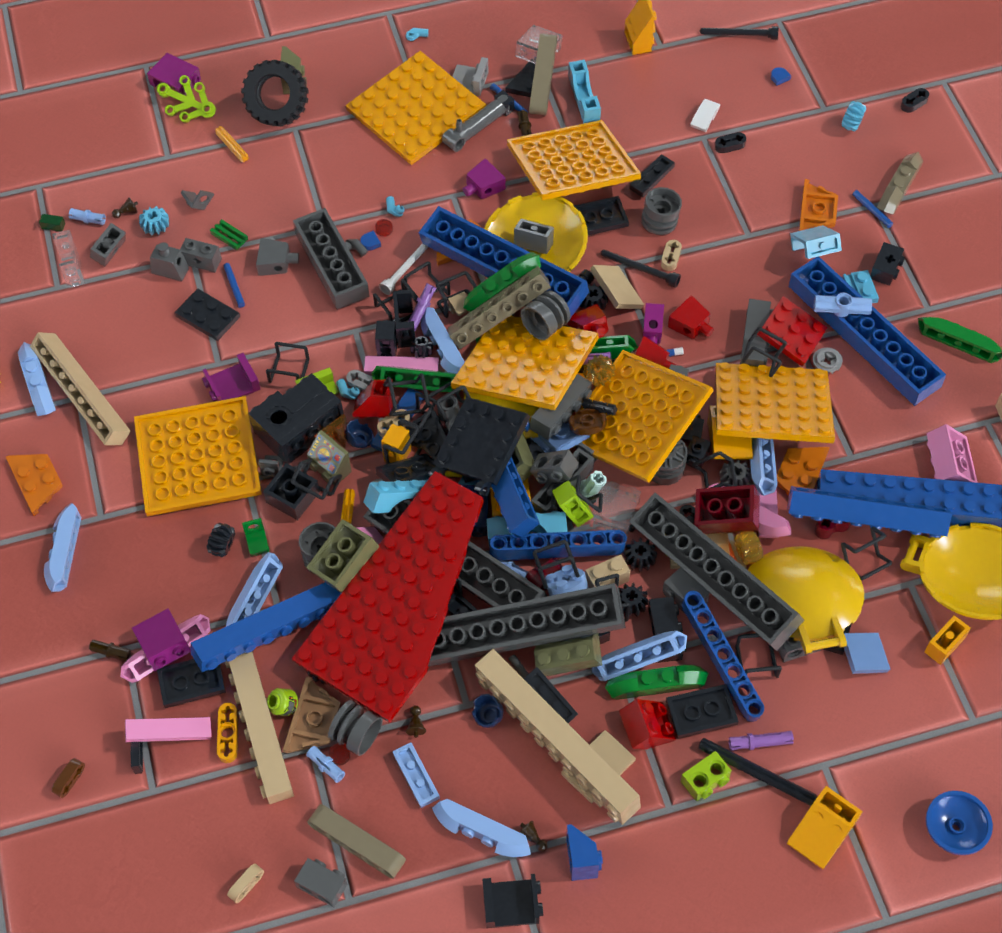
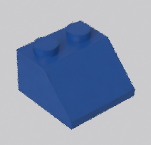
(583, 855)

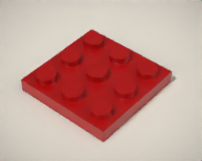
(794, 326)

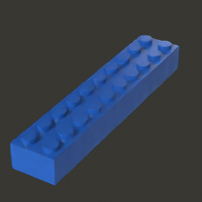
(490, 253)
(871, 334)
(966, 500)

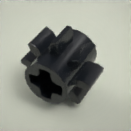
(421, 347)

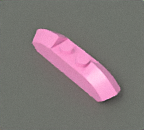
(771, 523)
(139, 666)

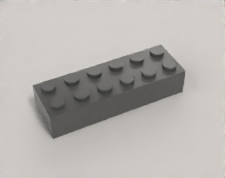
(331, 258)

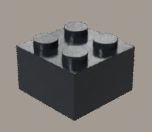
(287, 497)

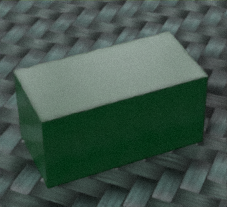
(52, 222)

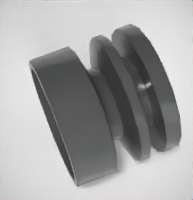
(661, 211)
(545, 315)
(673, 467)
(313, 538)
(355, 727)

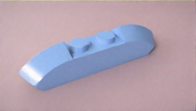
(435, 330)
(35, 380)
(763, 465)
(61, 556)
(256, 588)
(640, 654)
(472, 824)

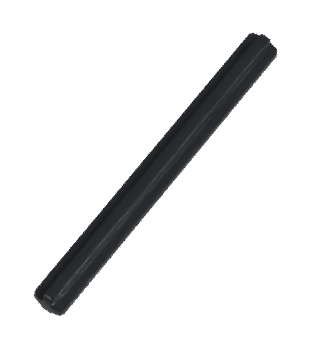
(759, 772)

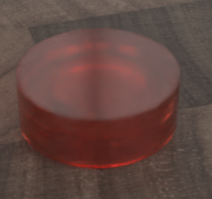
(384, 227)
(339, 754)

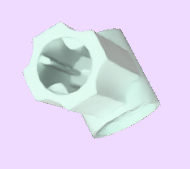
(592, 484)

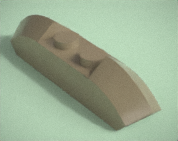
(900, 183)

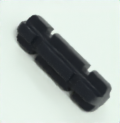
(610, 409)

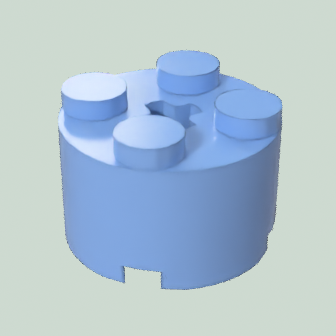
(566, 581)

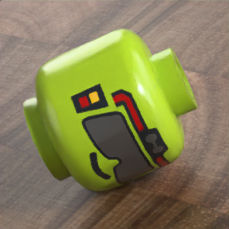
(282, 702)

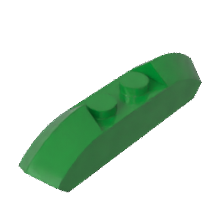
(501, 280)
(960, 338)
(615, 345)
(433, 379)
(656, 681)

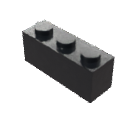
(663, 619)

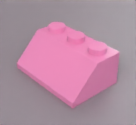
(950, 455)

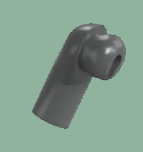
(355, 244)

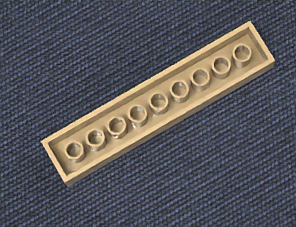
(558, 737)

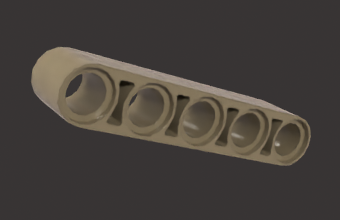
(543, 74)
(356, 841)

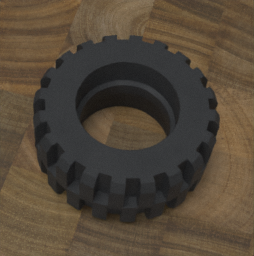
(253, 86)

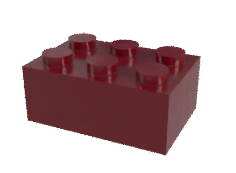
(727, 509)

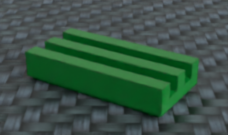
(231, 232)

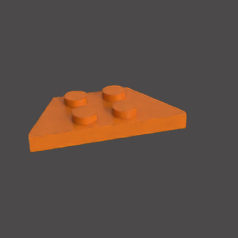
(817, 207)
(801, 467)
(35, 478)

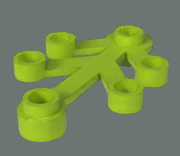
(188, 101)

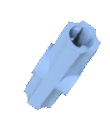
(842, 304)

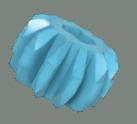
(853, 116)
(154, 220)

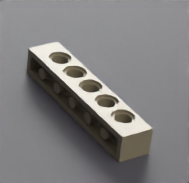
(499, 307)

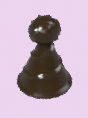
(127, 207)
(415, 725)
(532, 835)

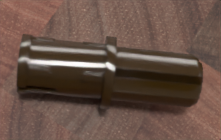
(524, 123)
(110, 650)

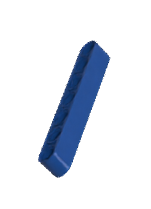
(585, 538)
(721, 665)

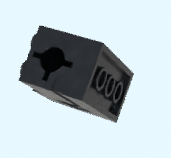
(292, 419)

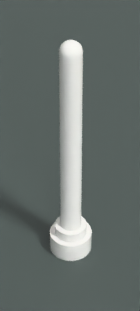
(388, 286)

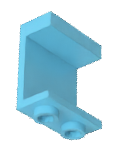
(816, 241)

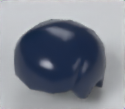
(358, 434)
(487, 711)

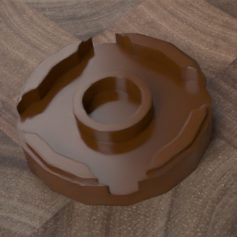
(587, 422)

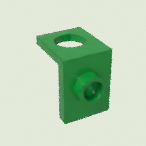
(256, 537)

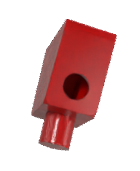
(590, 319)
(691, 319)
(653, 352)

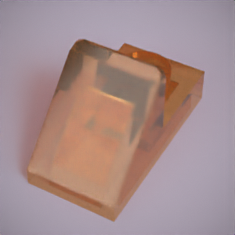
(336, 430)

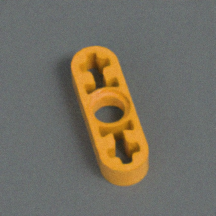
(222, 725)

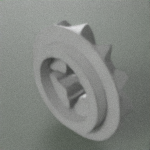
(831, 355)

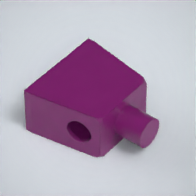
(484, 180)
(653, 321)

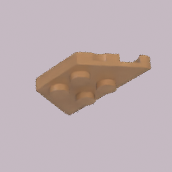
(311, 718)

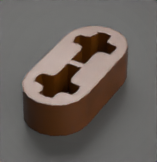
(68, 777)

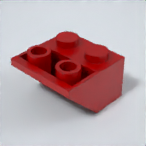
(373, 401)
(647, 724)

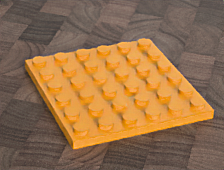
(414, 107)
(573, 159)
(523, 369)
(779, 407)
(651, 414)
(196, 456)

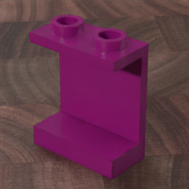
(169, 71)
(233, 381)
(161, 639)

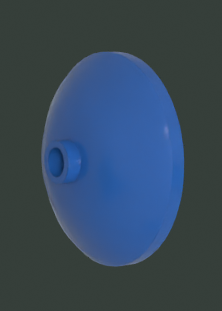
(968, 814)

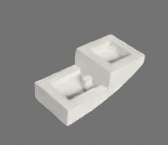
(704, 115)

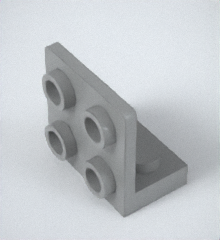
(472, 77)

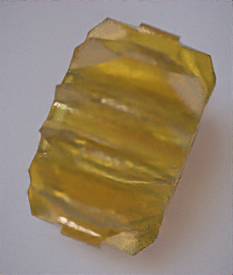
(599, 370)
(748, 547)

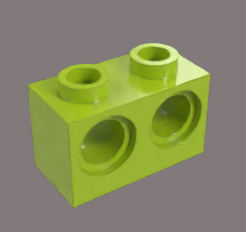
(572, 505)
(702, 772)

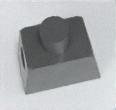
(274, 257)
(168, 262)

